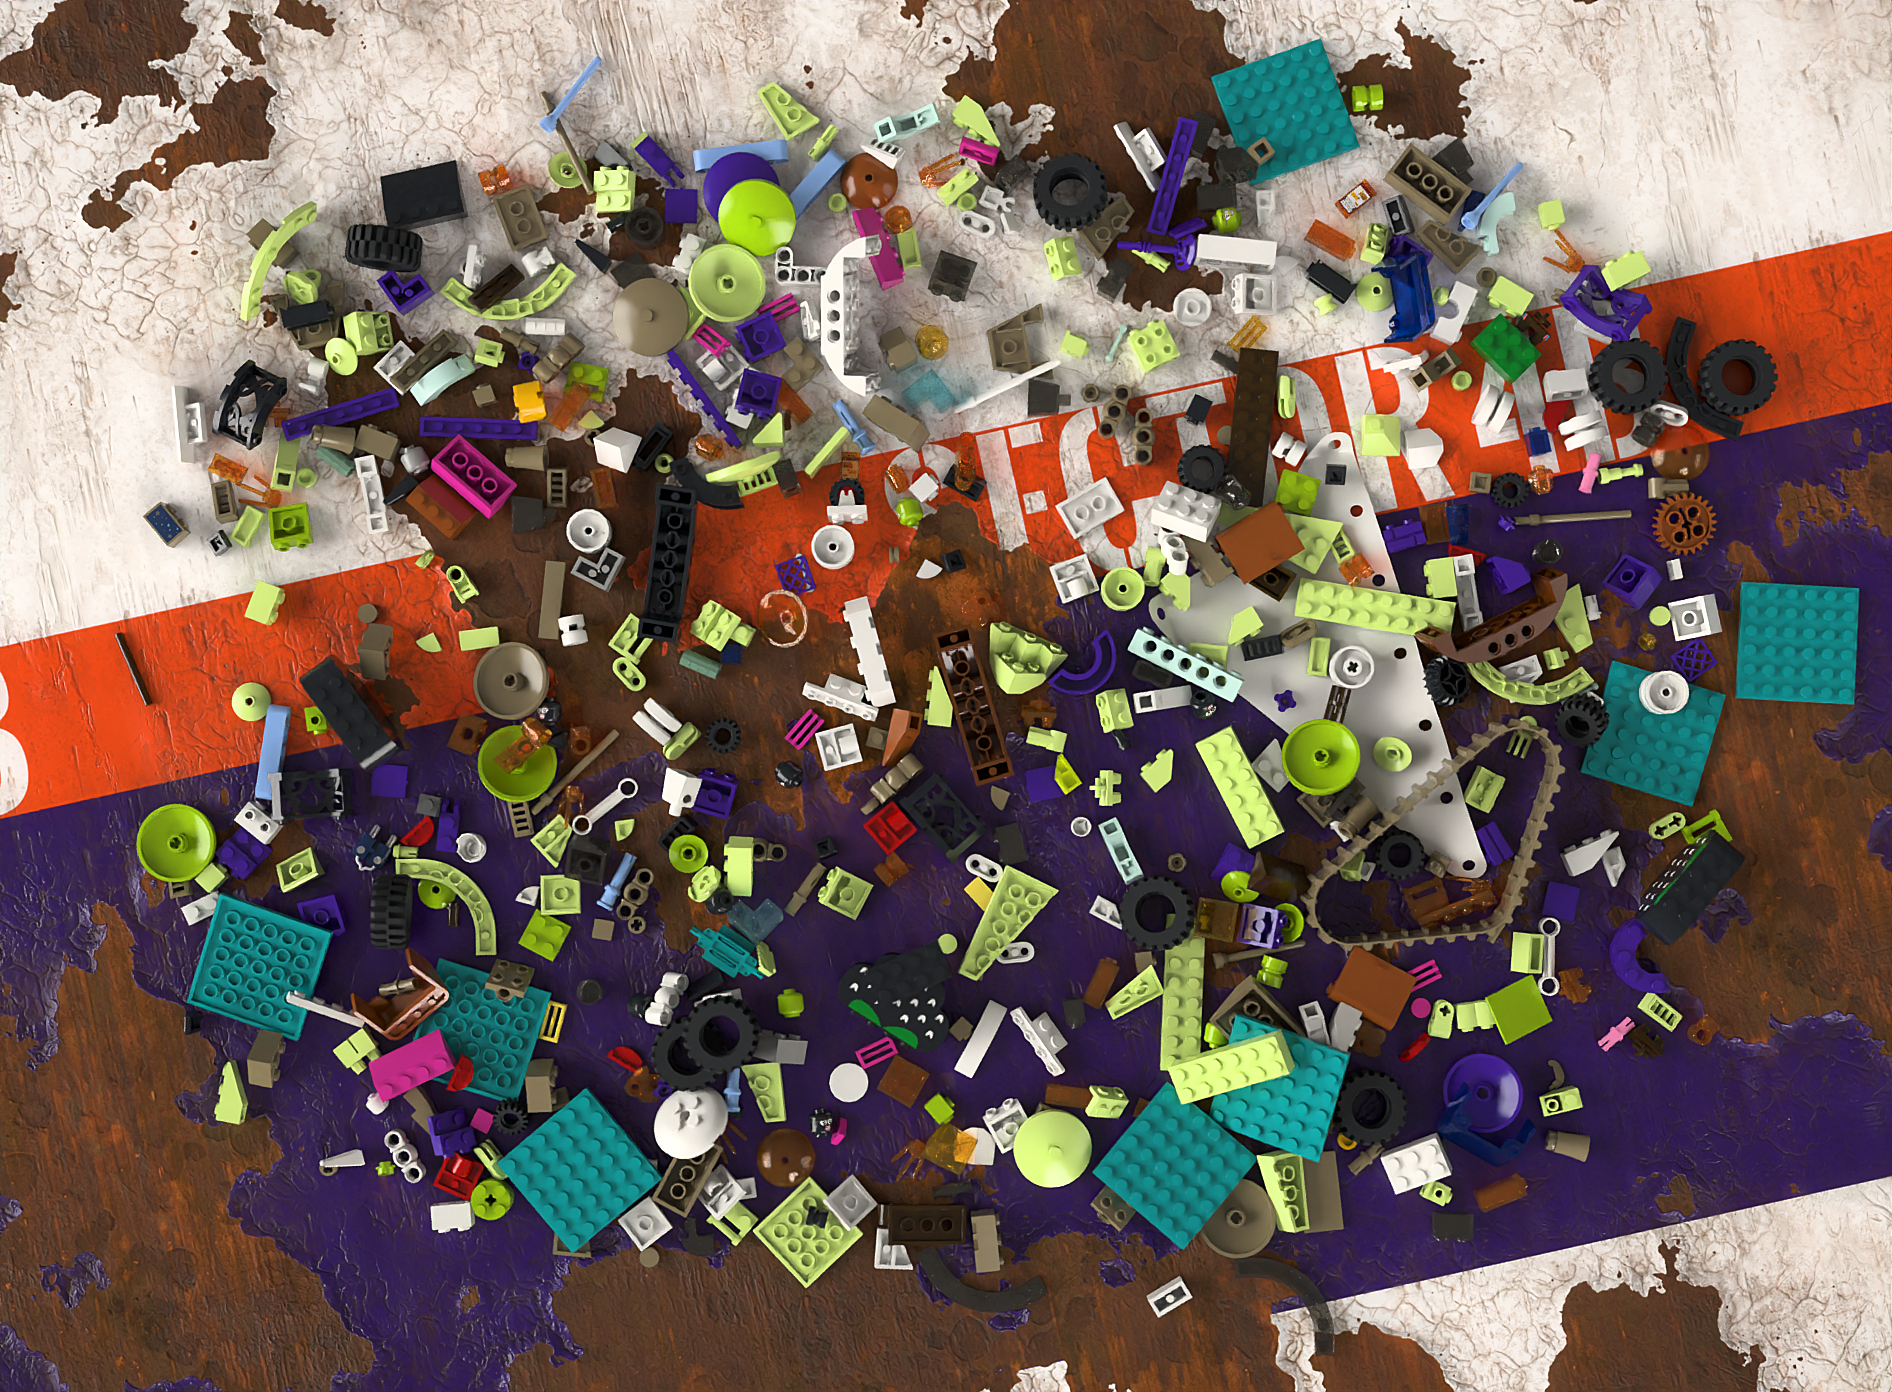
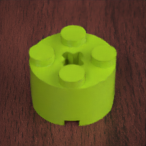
(484, 1206)

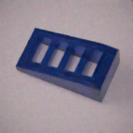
(1471, 204)
(1457, 517)

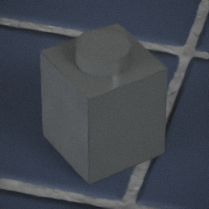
(430, 805)

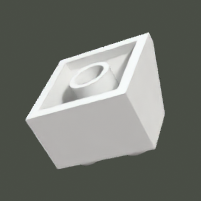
(1695, 617)

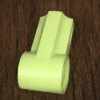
(1154, 562)
(1050, 739)

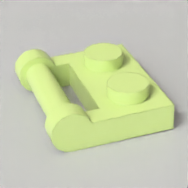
(626, 638)
(740, 1217)

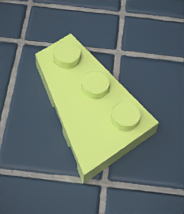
(787, 113)
(1573, 620)
(1136, 993)
(768, 1089)

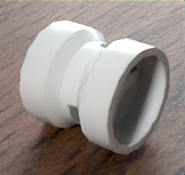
(1083, 826)

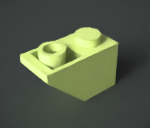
(1177, 588)
(1242, 624)
(1158, 772)
(1560, 1100)

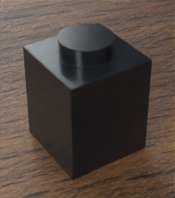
(1197, 410)

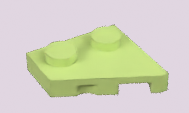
(553, 839)

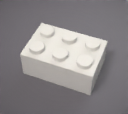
(1186, 511)
(1416, 1163)

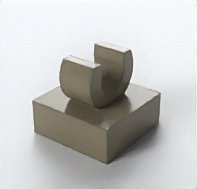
(1438, 864)

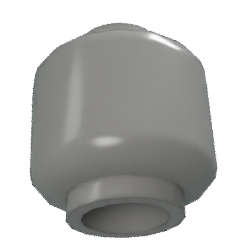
(415, 459)

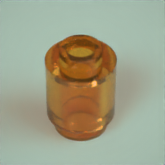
(897, 479)

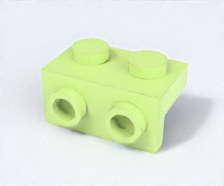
(956, 186)
(1062, 257)
(1114, 710)
(1483, 789)
(1107, 1102)

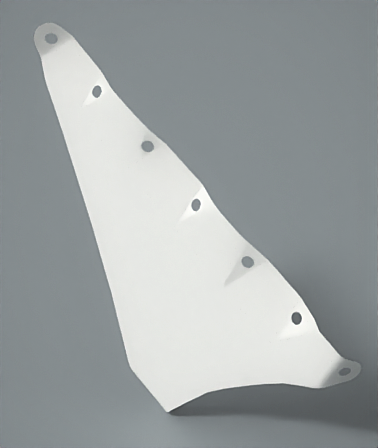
(1383, 707)

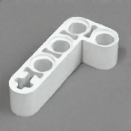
(795, 271)

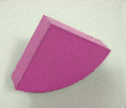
(839, 1131)

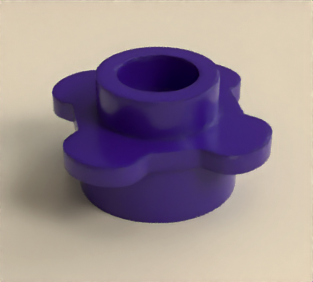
(522, 365)
(1507, 523)
(1290, 701)
(658, 1092)

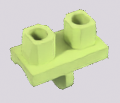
(1104, 788)

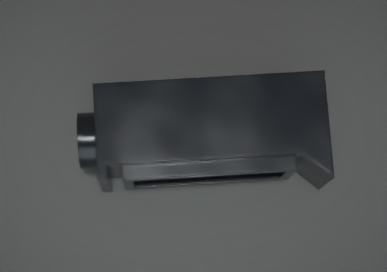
(1330, 281)
(307, 315)
(667, 435)

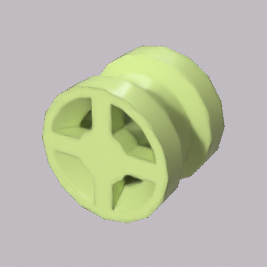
(1325, 304)

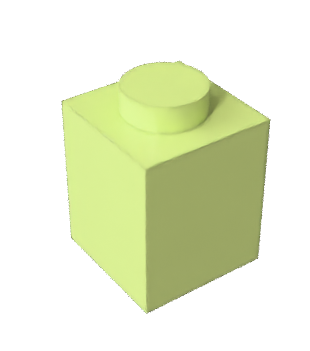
(1551, 214)
(213, 877)

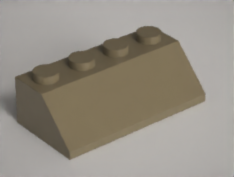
(1427, 184)
(685, 1180)

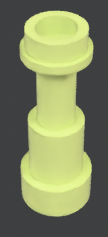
(1606, 475)

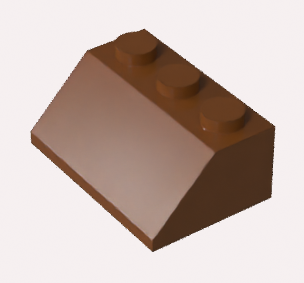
(442, 506)

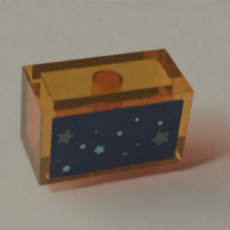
(604, 488)

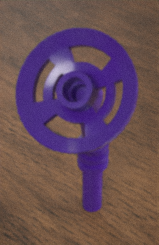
(1178, 250)

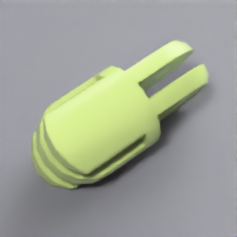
(1285, 396)
(1525, 735)
(681, 741)
(490, 1157)

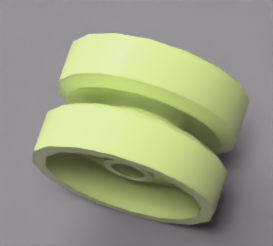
(1122, 600)

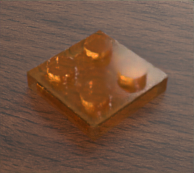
(903, 1080)

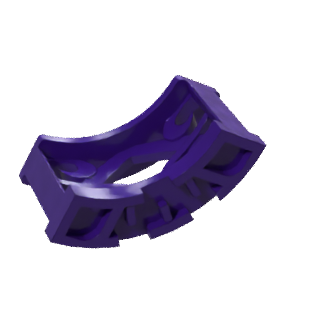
(1606, 325)

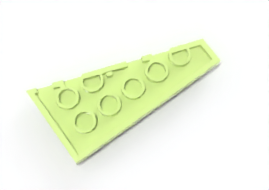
(1313, 533)
(1007, 914)

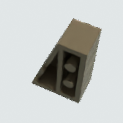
(896, 422)
(1207, 560)
(986, 1240)

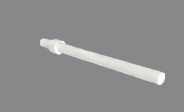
(972, 401)

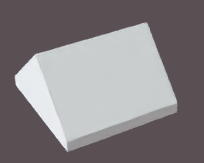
(616, 448)

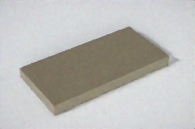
(1323, 1193)

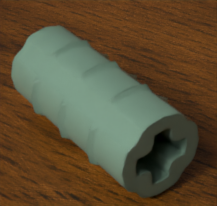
(336, 460)
(700, 664)

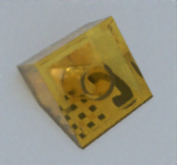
(1215, 919)

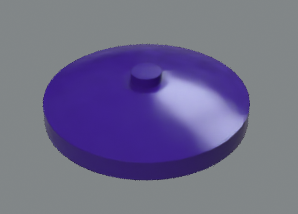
(730, 171)
(1494, 1088)

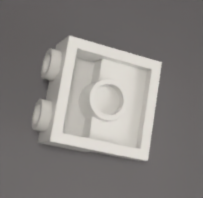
(691, 248)
(1255, 294)
(1005, 1123)

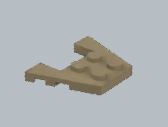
(320, 334)
(1010, 346)

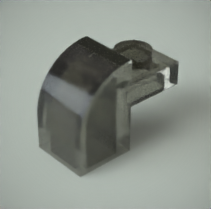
(698, 1243)

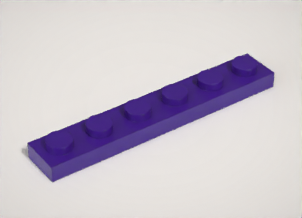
(1172, 176)
(698, 393)
(341, 413)
(478, 428)

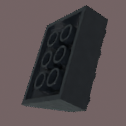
(423, 196)

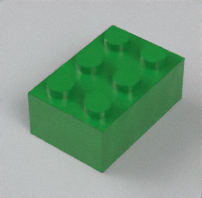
(1505, 349)

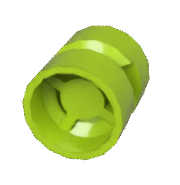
(1367, 97)
(1272, 971)

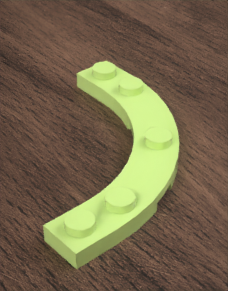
(267, 253)
(515, 308)
(1527, 692)
(466, 889)

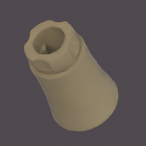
(334, 437)
(528, 457)
(1358, 816)
(1568, 1144)

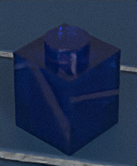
(1537, 442)
(732, 654)

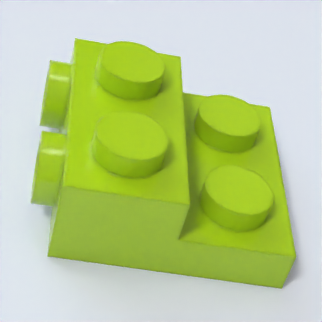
(290, 527)

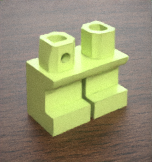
(357, 1047)

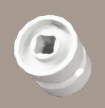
(1282, 448)
(576, 636)

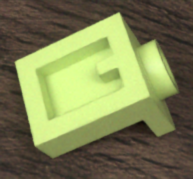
(1351, 870)

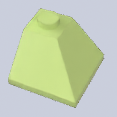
(1380, 435)

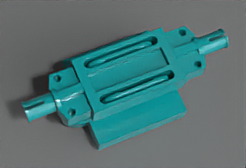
(728, 951)

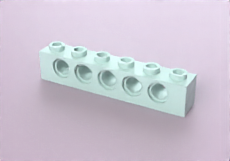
(1139, 647)

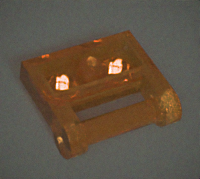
(1428, 903)

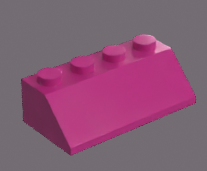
(885, 265)
(473, 476)
(412, 1065)

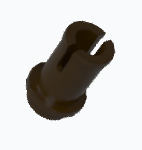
(453, 914)

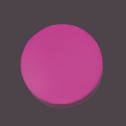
(1420, 1007)

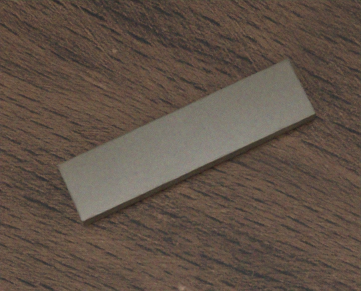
(423, 361)
(552, 600)

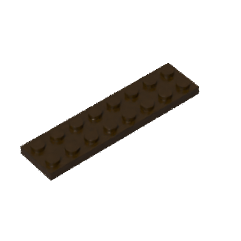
(1252, 419)

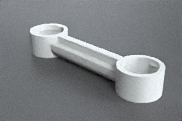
(604, 806)
(1548, 956)

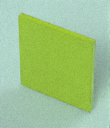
(1518, 1009)

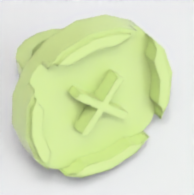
(301, 287)
(705, 883)

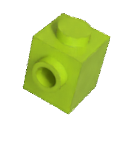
(316, 721)
(940, 1108)

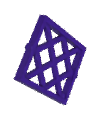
(808, 572)
(1702, 670)

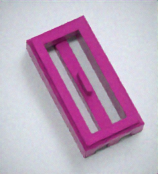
(978, 151)
(789, 296)
(720, 348)
(793, 742)
(1434, 969)
(872, 1045)

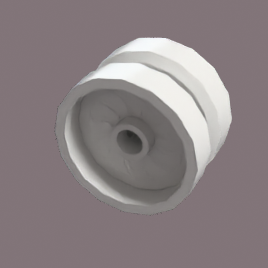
(1493, 408)
(1583, 430)
(600, 535)
(833, 558)
(1362, 664)
(1652, 691)
(657, 721)

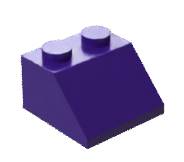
(1507, 573)
(1632, 581)
(1232, 860)

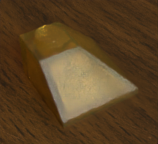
(949, 1148)

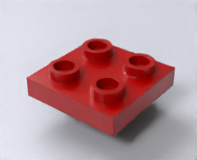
(890, 827)
(459, 1175)

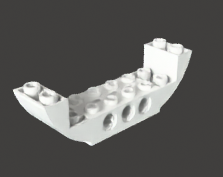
(840, 318)

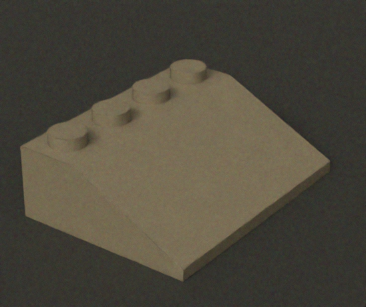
(1255, 1002)

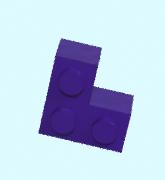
(405, 296)

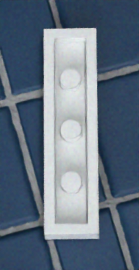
(317, 1005)

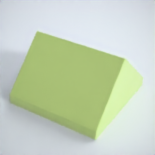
(772, 435)
(299, 870)

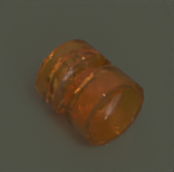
(501, 177)
(1356, 570)
(891, 869)

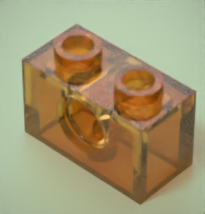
(459, 741)

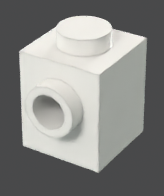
(925, 488)

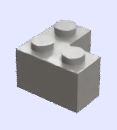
(602, 573)
(780, 1048)

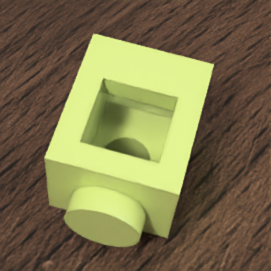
(1074, 345)
(488, 347)
(743, 634)
(1428, 1191)

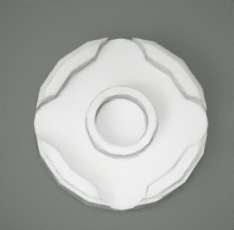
(1192, 307)
(848, 1082)

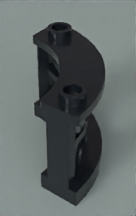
(265, 401)
(708, 494)
(289, 778)
(948, 842)

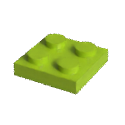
(1297, 492)
(545, 935)

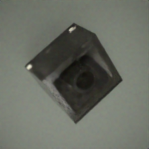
(587, 859)

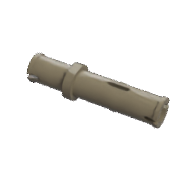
(805, 889)

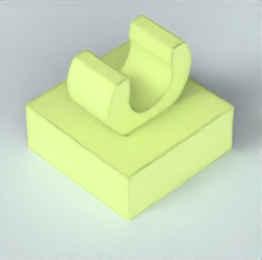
(1555, 658)

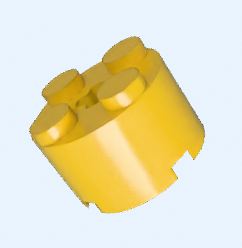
(531, 401)

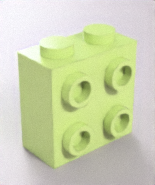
(1153, 346)

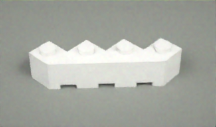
(869, 652)

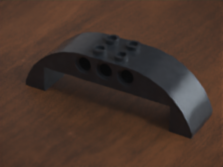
(669, 562)

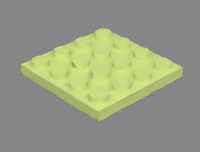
(801, 1247)

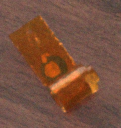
(533, 738)

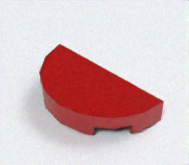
(1554, 414)
(1456, 550)
(420, 833)
(1415, 1047)
(626, 1057)
(462, 1074)

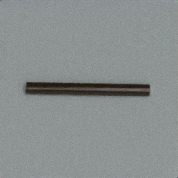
(133, 669)

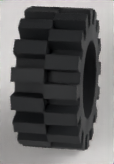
(1520, 484)
(713, 729)
(507, 1124)

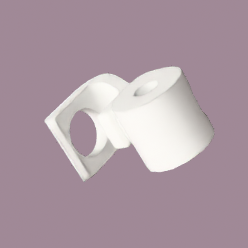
(317, 369)

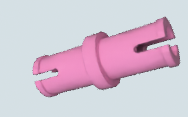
(1590, 472)
(1616, 1034)

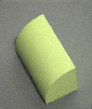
(1527, 952)

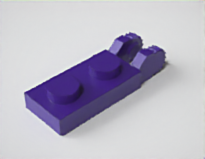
(657, 159)
(449, 827)

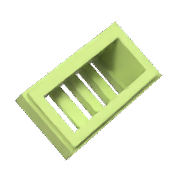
(773, 482)
(1348, 558)
(1651, 1002)

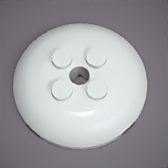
(690, 1122)

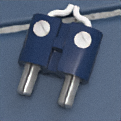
(373, 851)

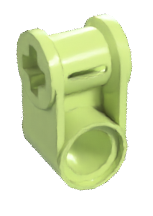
(462, 585)
(1441, 1022)

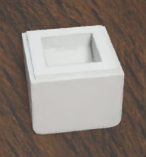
(1009, 223)

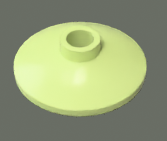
(560, 164)
(1368, 298)
(341, 356)
(259, 707)
(1392, 760)

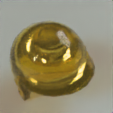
(931, 342)

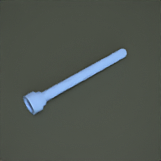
(549, 123)
(1471, 218)

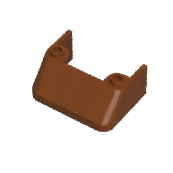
(405, 1011)

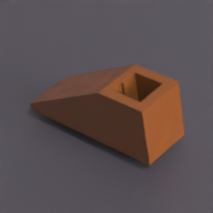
(902, 733)

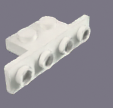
(1144, 151)
(189, 424)
(843, 695)
(1043, 1037)

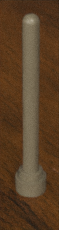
(1223, 959)

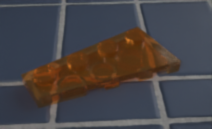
(1459, 908)

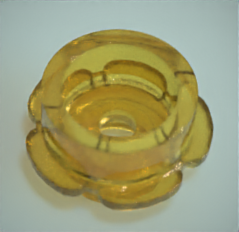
(1647, 641)

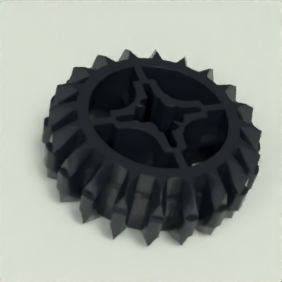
(1449, 692)

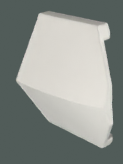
(1422, 448)
(984, 1150)

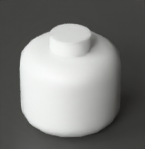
(375, 1103)

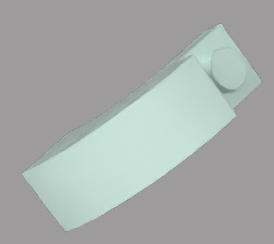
(908, 125)
(1486, 227)
(441, 377)
(1120, 851)

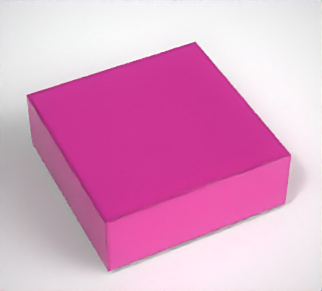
(482, 1120)

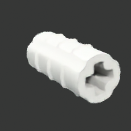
(546, 326)

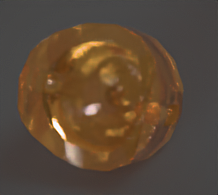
(898, 219)

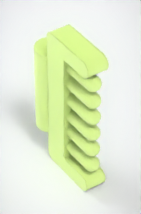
(766, 959)

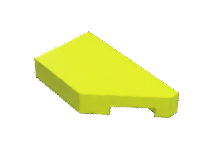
(1065, 775)

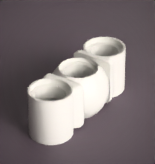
(1174, 550)
(666, 998)
(407, 1165)

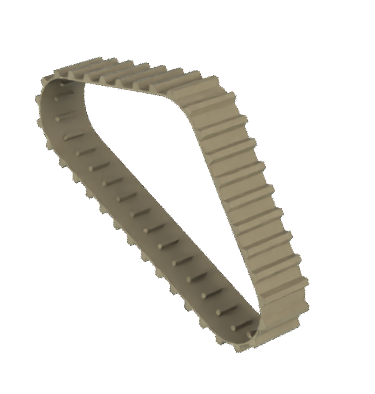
(1516, 877)

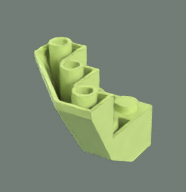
(1021, 658)

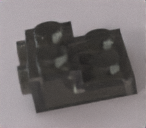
(952, 276)

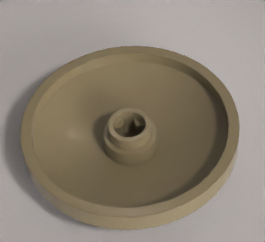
(651, 317)
(511, 681)
(1241, 1222)

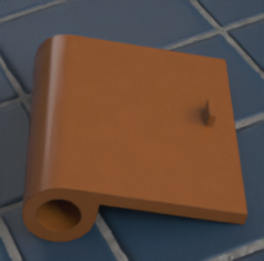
(1259, 541)
(1372, 987)

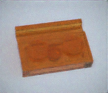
(1434, 523)

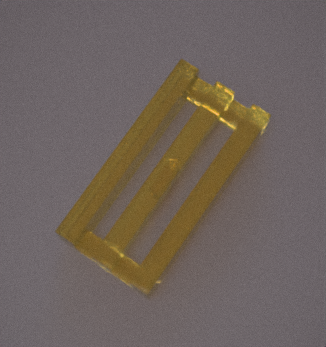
(1258, 324)

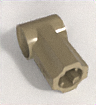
(1661, 488)

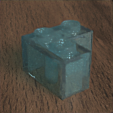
(931, 388)
(757, 923)

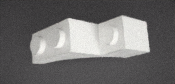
(1314, 1022)

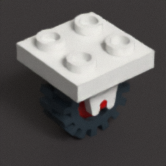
(846, 503)

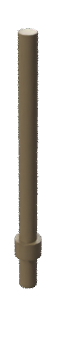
(549, 108)
(1535, 519)
(547, 798)

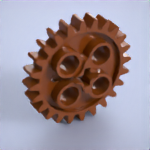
(1667, 529)

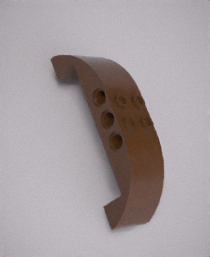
(1507, 629)
(972, 704)

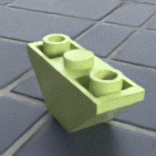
(1374, 243)

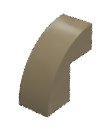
(1434, 369)

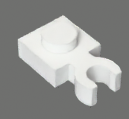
(993, 198)

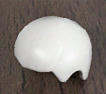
(471, 847)

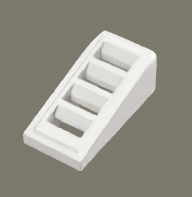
(888, 154)
(350, 1158)

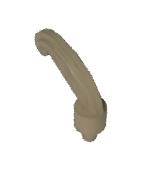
(1559, 1075)

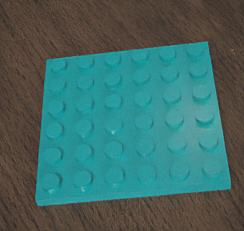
(1291, 104)
(1797, 643)
(1648, 749)
(254, 962)
(489, 1031)
(1291, 1108)
(1174, 1166)
(580, 1170)

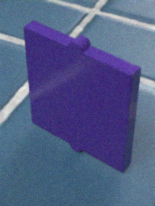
(681, 206)
(1186, 227)
(390, 781)
(1042, 784)
(1560, 901)

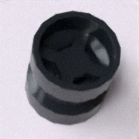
(817, 1217)

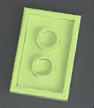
(826, 452)

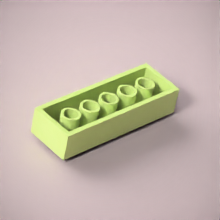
(1240, 787)
(1231, 1067)

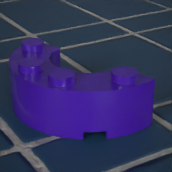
(1094, 678)
(1624, 959)

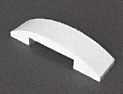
(373, 494)
(1466, 591)
(981, 1039)

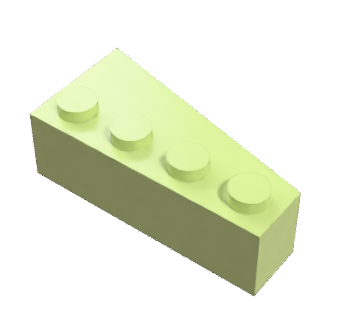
(1286, 1188)

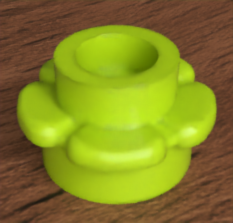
(385, 1168)

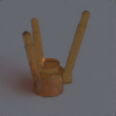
(927, 174)
(1574, 260)
(272, 498)
(571, 795)
(1476, 887)
(736, 1130)
(916, 1150)

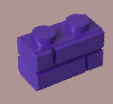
(1403, 536)
(1493, 843)

